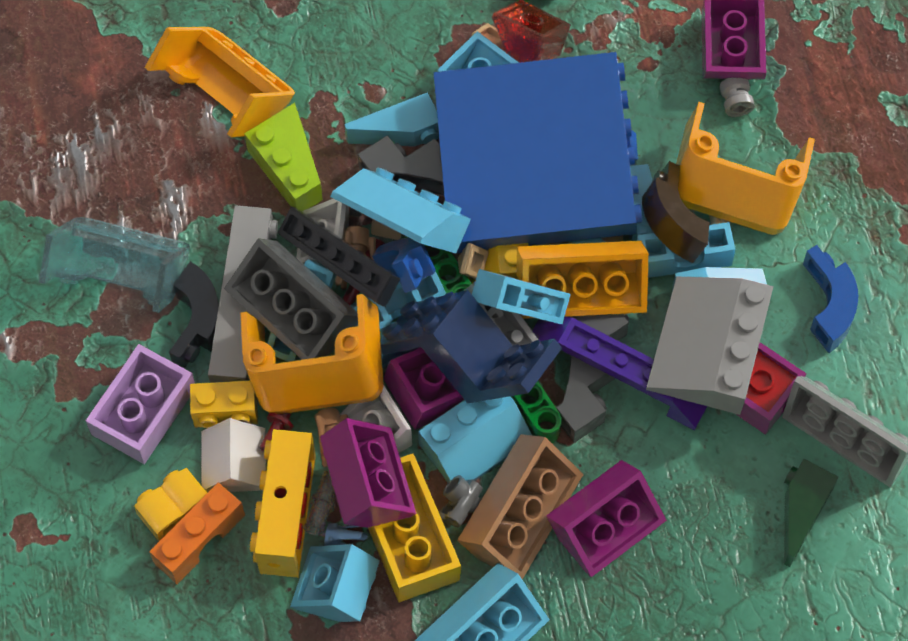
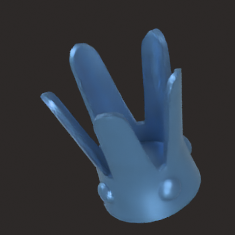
(337, 533)

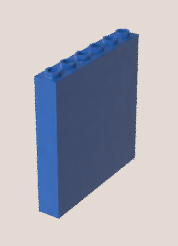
(538, 150)

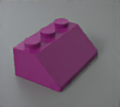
(366, 473)
(607, 517)

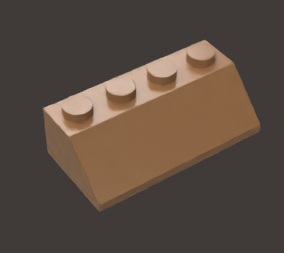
(512, 514)

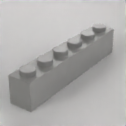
(226, 353)

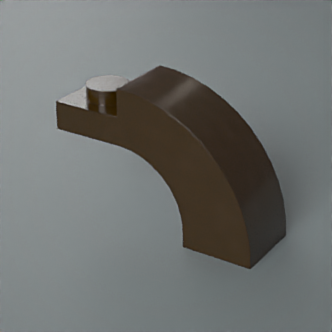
(670, 218)

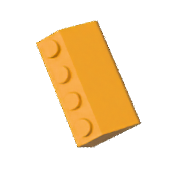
(597, 275)

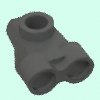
(462, 498)

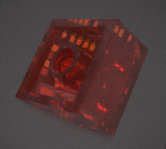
(530, 32)

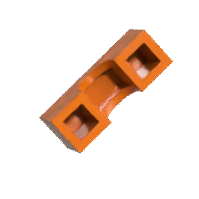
(212, 516)

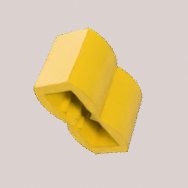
(168, 504)

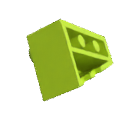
(285, 158)

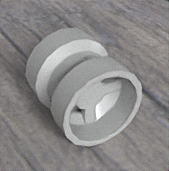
(737, 96)

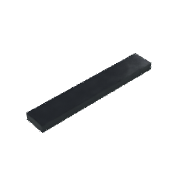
(339, 256)

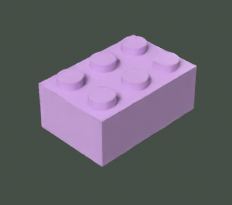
(140, 404)

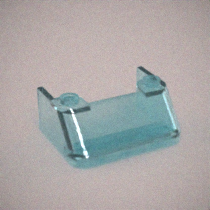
(115, 256)

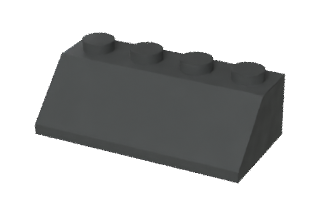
(290, 300)

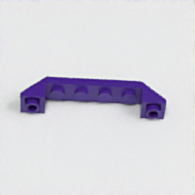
(615, 360)

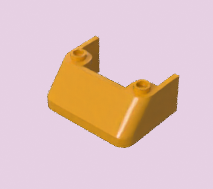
(223, 72)
(734, 190)
(321, 382)

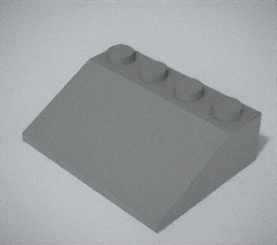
(710, 341)
(846, 430)

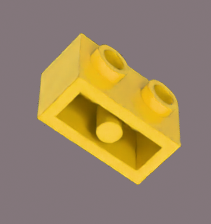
(223, 400)

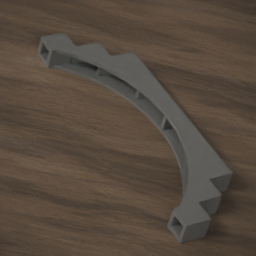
(581, 409)

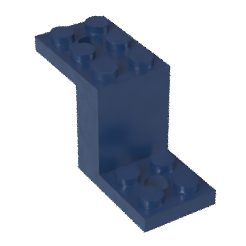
(469, 347)

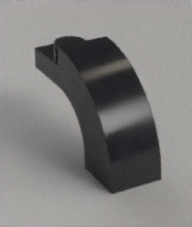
(199, 295)

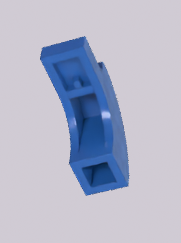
(405, 260)
(842, 298)

